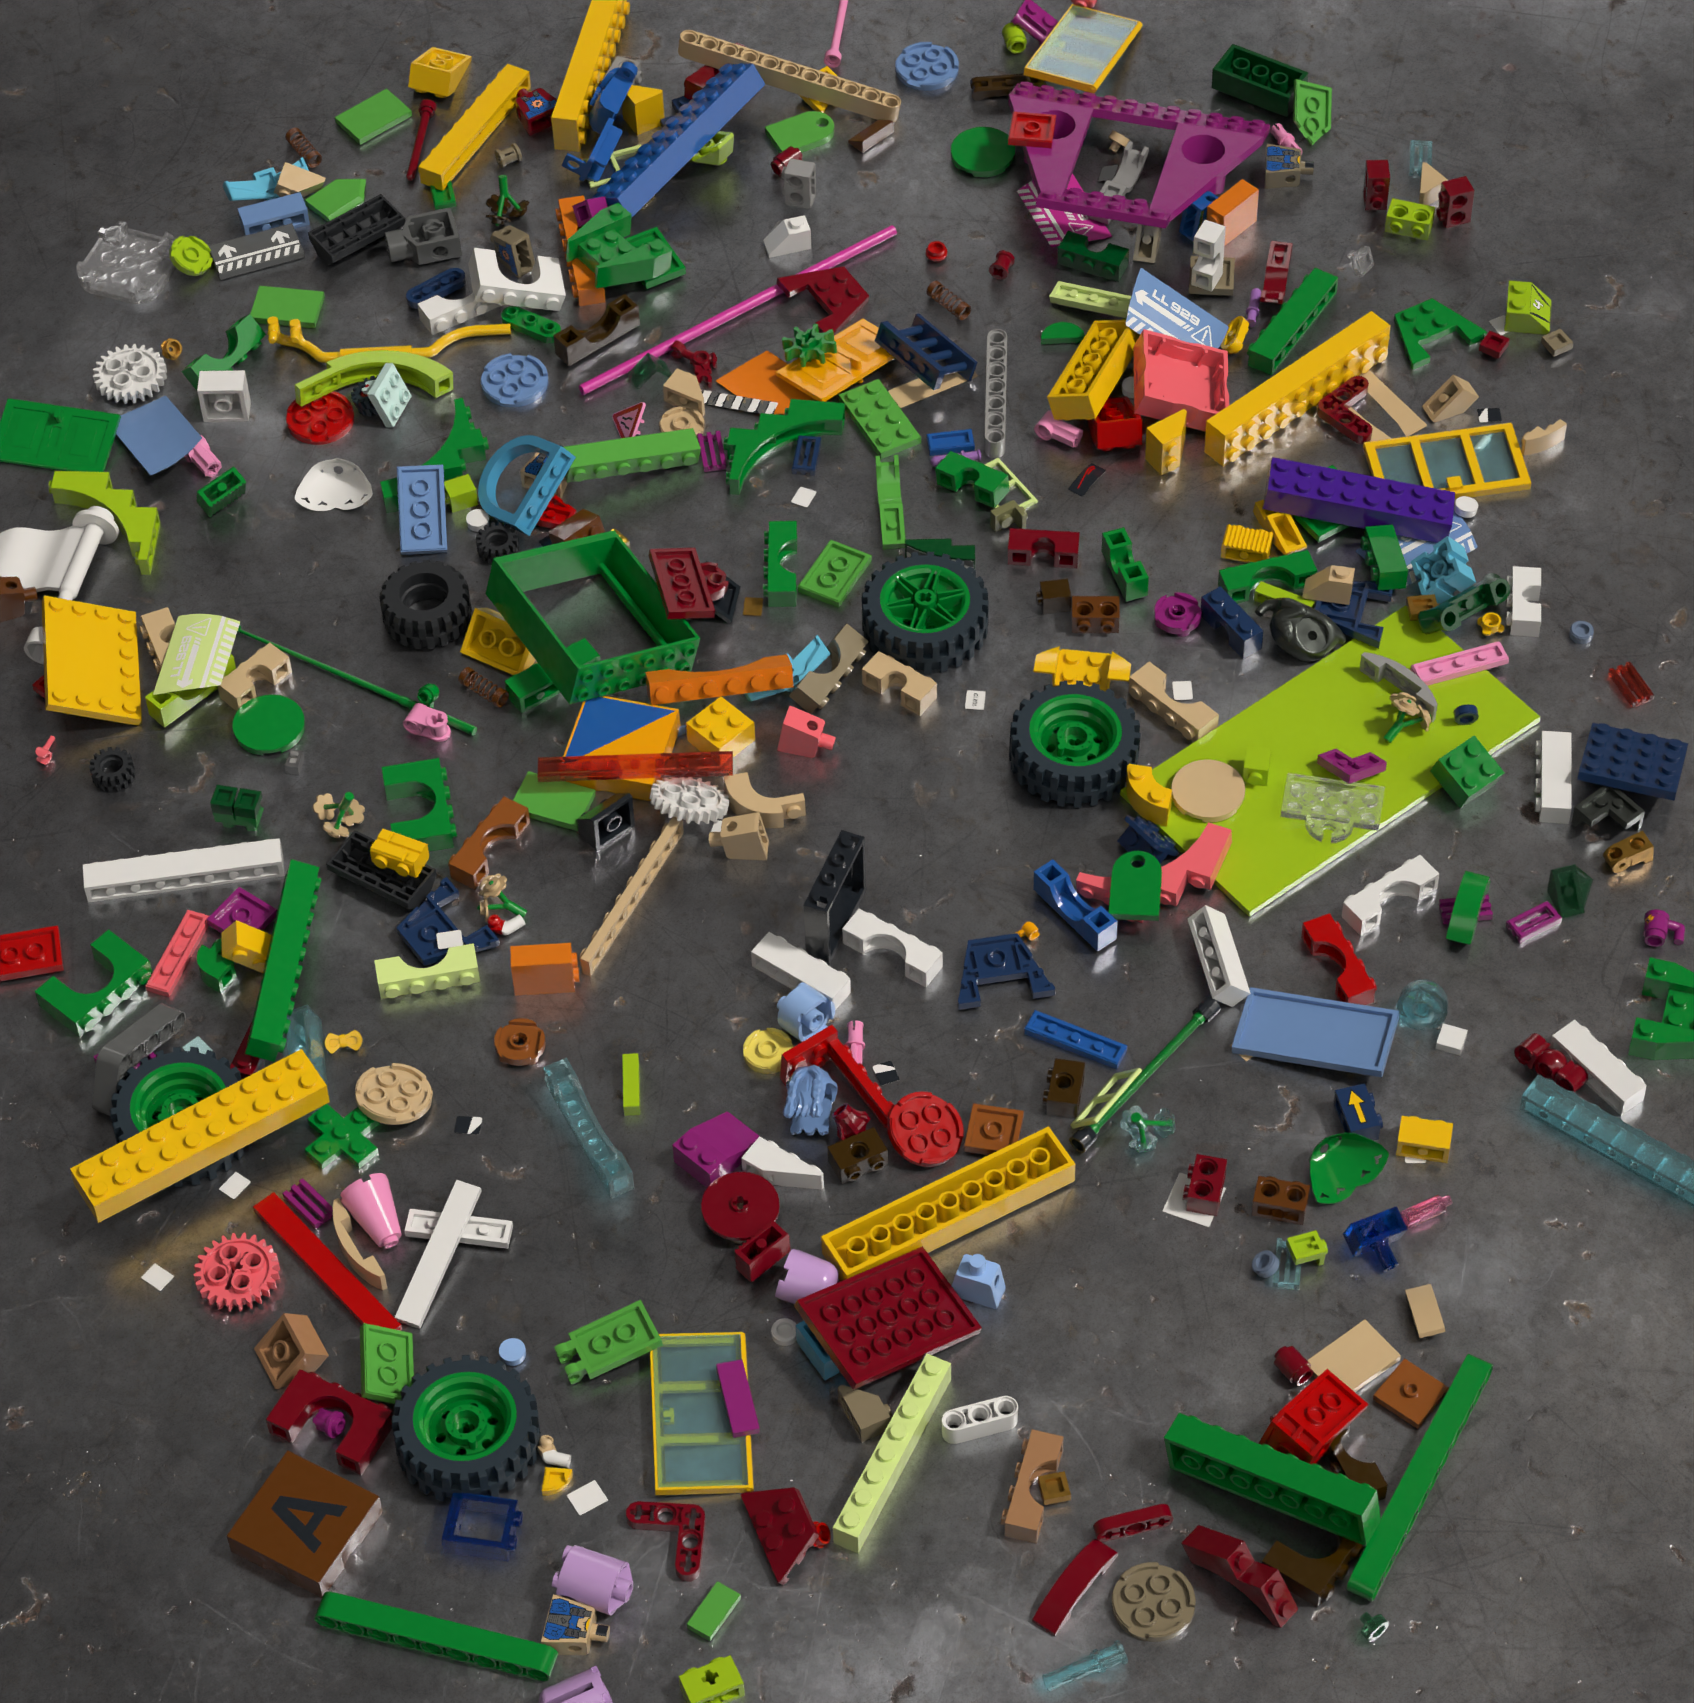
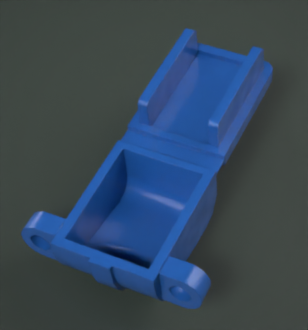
(606, 105)

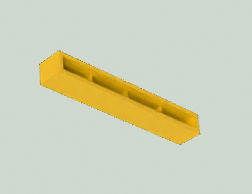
(473, 127)

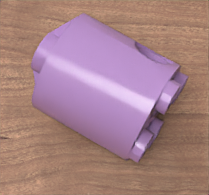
(593, 1579)

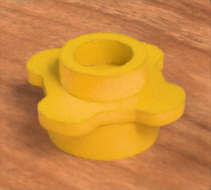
(1490, 624)

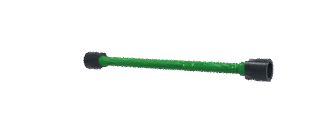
(1203, 1013)

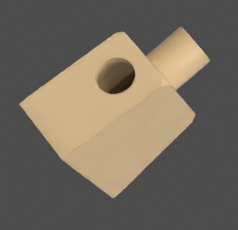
(742, 837)

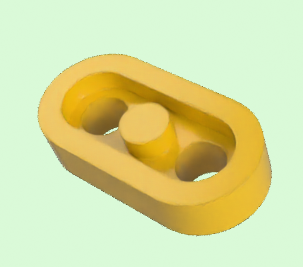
(1235, 335)

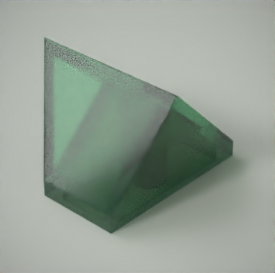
(1569, 889)

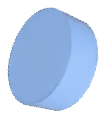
(512, 1352)

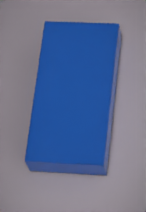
(953, 441)

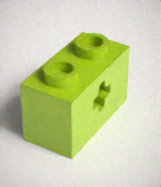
(725, 1681)

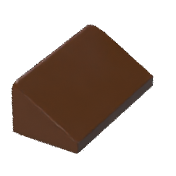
(872, 135)

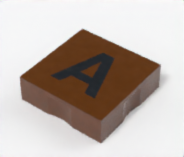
(304, 1523)

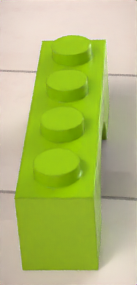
(170, 706)

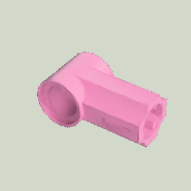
(1058, 430)
(204, 458)

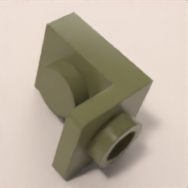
(1008, 514)

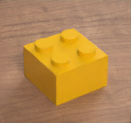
(720, 728)

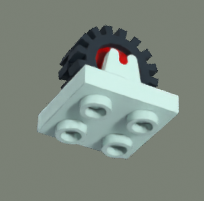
(382, 395)

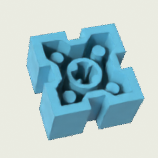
(1443, 570)

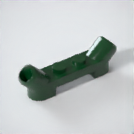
(1449, 614)

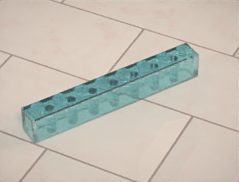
(1610, 1137)

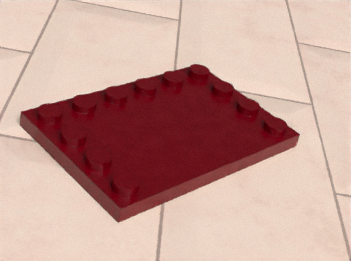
(887, 1317)

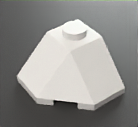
(788, 237)

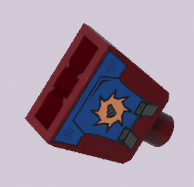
(535, 109)

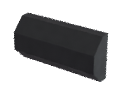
(355, 229)
(355, 864)

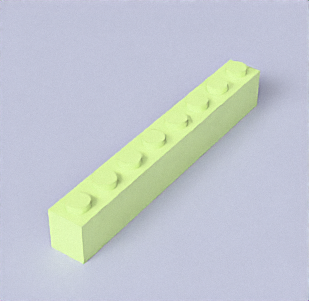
(892, 1453)

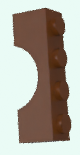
(505, 821)

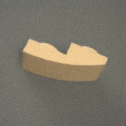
(1541, 440)
(1425, 1311)

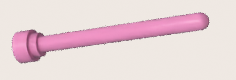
(833, 56)

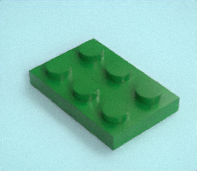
(677, 267)

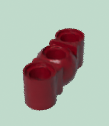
(1550, 1063)

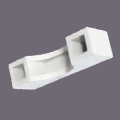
(440, 313)
(1413, 879)
(867, 932)

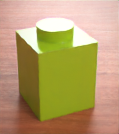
(460, 493)
(1256, 765)

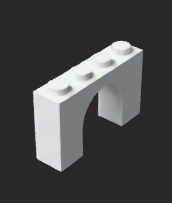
(492, 286)

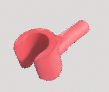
(43, 753)

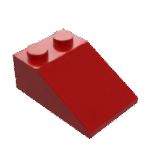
(1116, 425)

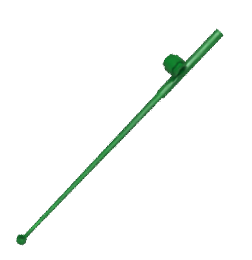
(426, 694)

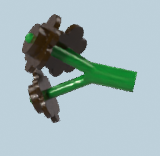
(500, 204)

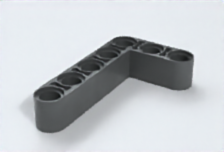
(129, 1048)

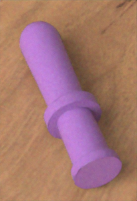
(1253, 310)
(974, 455)

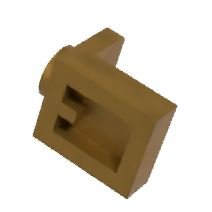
(1419, 603)

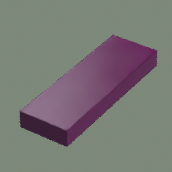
(737, 1398)

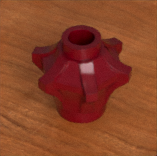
(849, 1121)

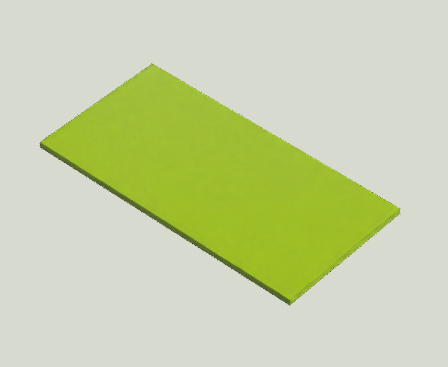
(1340, 710)

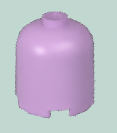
(805, 1276)

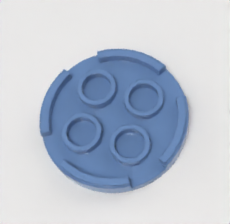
(926, 66)
(514, 380)

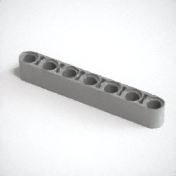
(996, 393)

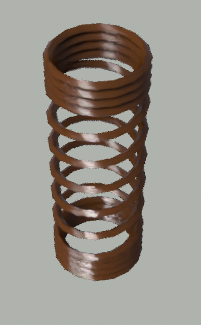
(317, 161)
(937, 294)
(469, 681)

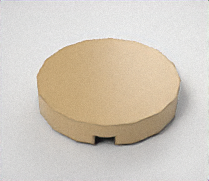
(682, 418)

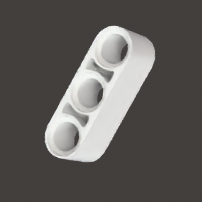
(989, 1410)

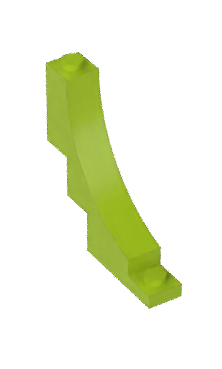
(91, 489)

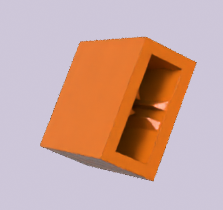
(1235, 209)
(544, 969)

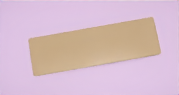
(918, 390)

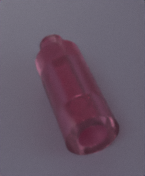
(1425, 1210)

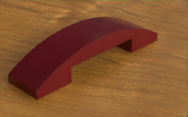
(1072, 1585)

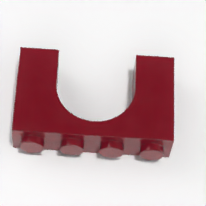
(310, 1393)

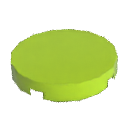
(190, 255)

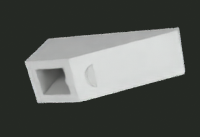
(781, 1167)

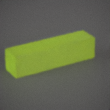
(1266, 591)
(631, 1084)

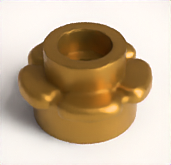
(175, 346)

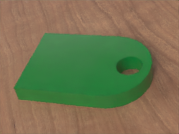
(1136, 891)

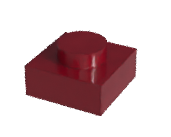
(1494, 344)

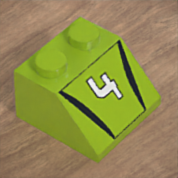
(1527, 309)

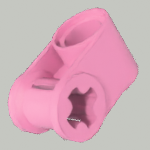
(427, 723)

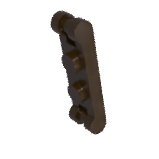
(999, 85)

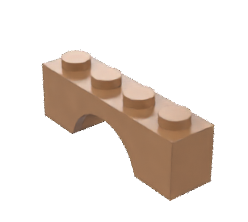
(1041, 1457)

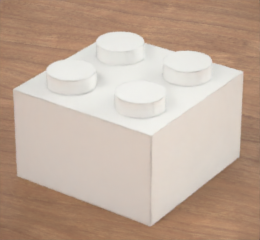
(224, 396)

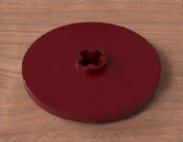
(721, 1203)

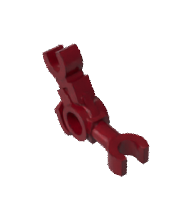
(700, 360)

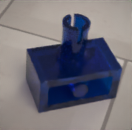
(1375, 1235)

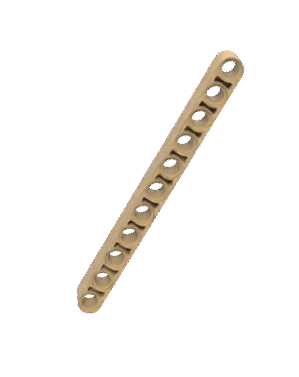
(792, 76)

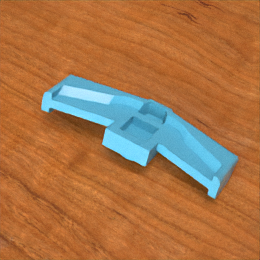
(260, 187)
(804, 662)

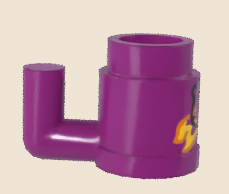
(1657, 926)

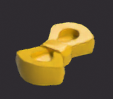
(333, 1042)

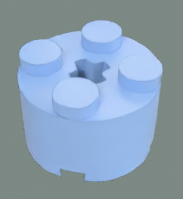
(804, 1012)

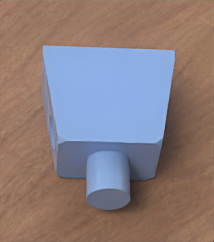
(979, 1281)

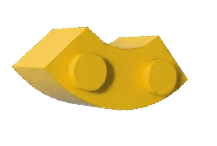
(1147, 795)

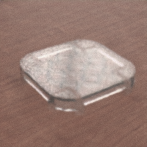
(127, 265)

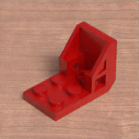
(1314, 1418)

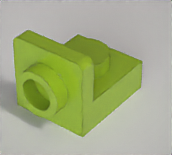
(1307, 1248)

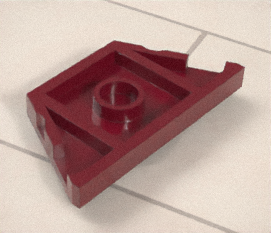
(781, 1526)

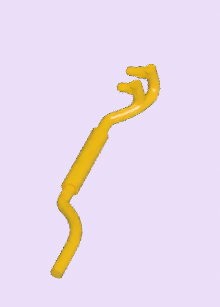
(297, 340)

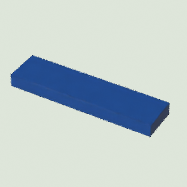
(1075, 1039)

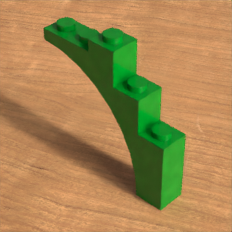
(773, 431)
(462, 447)

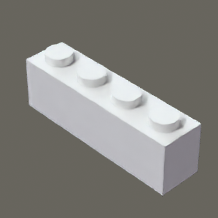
(1554, 777)
(1218, 956)
(794, 965)
(1605, 1072)

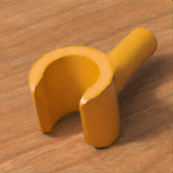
(1030, 930)

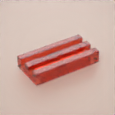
(1635, 683)

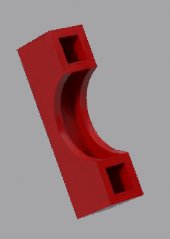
(1325, 938)

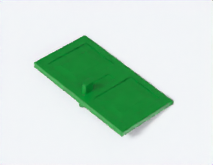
(56, 436)

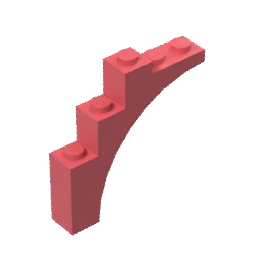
(1195, 866)

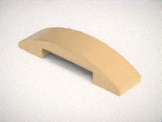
(368, 1268)

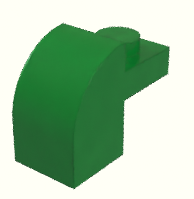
(214, 969)

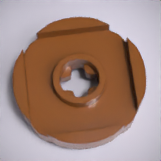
(520, 1054)

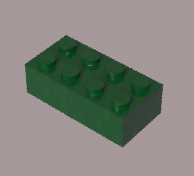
(1257, 79)

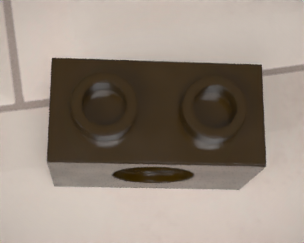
(1070, 1076)
(865, 1145)

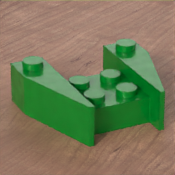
(610, 256)
(1675, 1035)

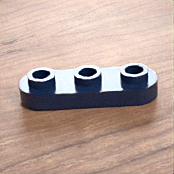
(440, 285)

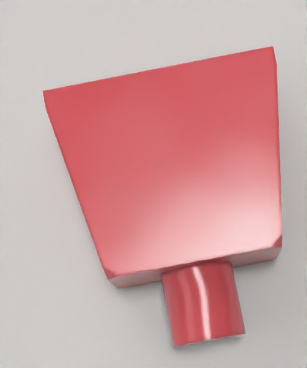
(803, 734)

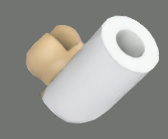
(549, 1453)

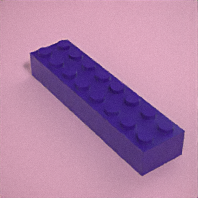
(1358, 500)

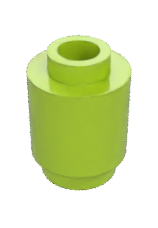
(1014, 38)

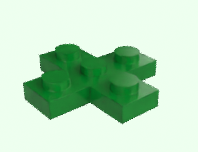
(341, 1137)

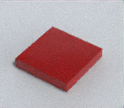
(1032, 129)

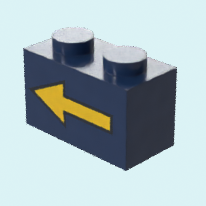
(1357, 1111)

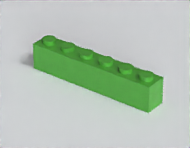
(633, 455)

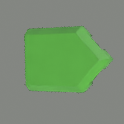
(1312, 109)
(337, 198)

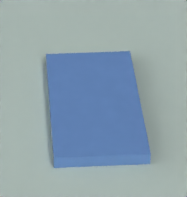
(1315, 1032)

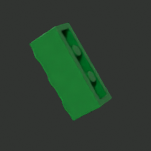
(1384, 557)

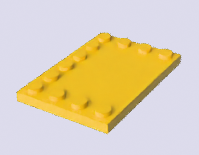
(91, 660)

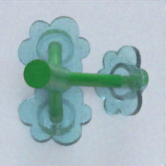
(1136, 1121)

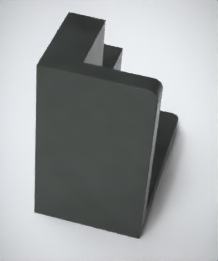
(1608, 802)

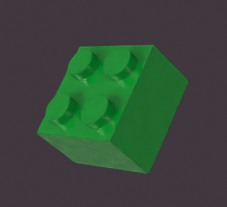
(1467, 771)

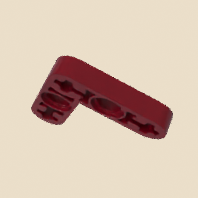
(1357, 429)
(679, 1523)

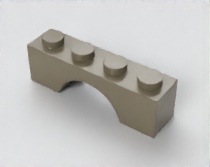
(814, 687)

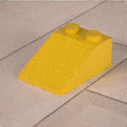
(438, 71)

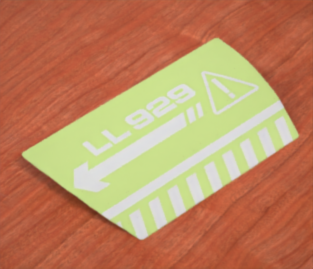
(197, 653)

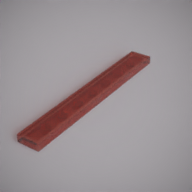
(635, 766)

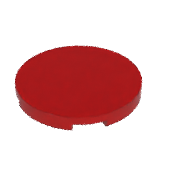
(321, 420)
(925, 1129)

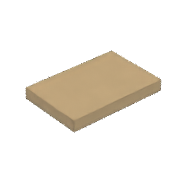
(1356, 1356)

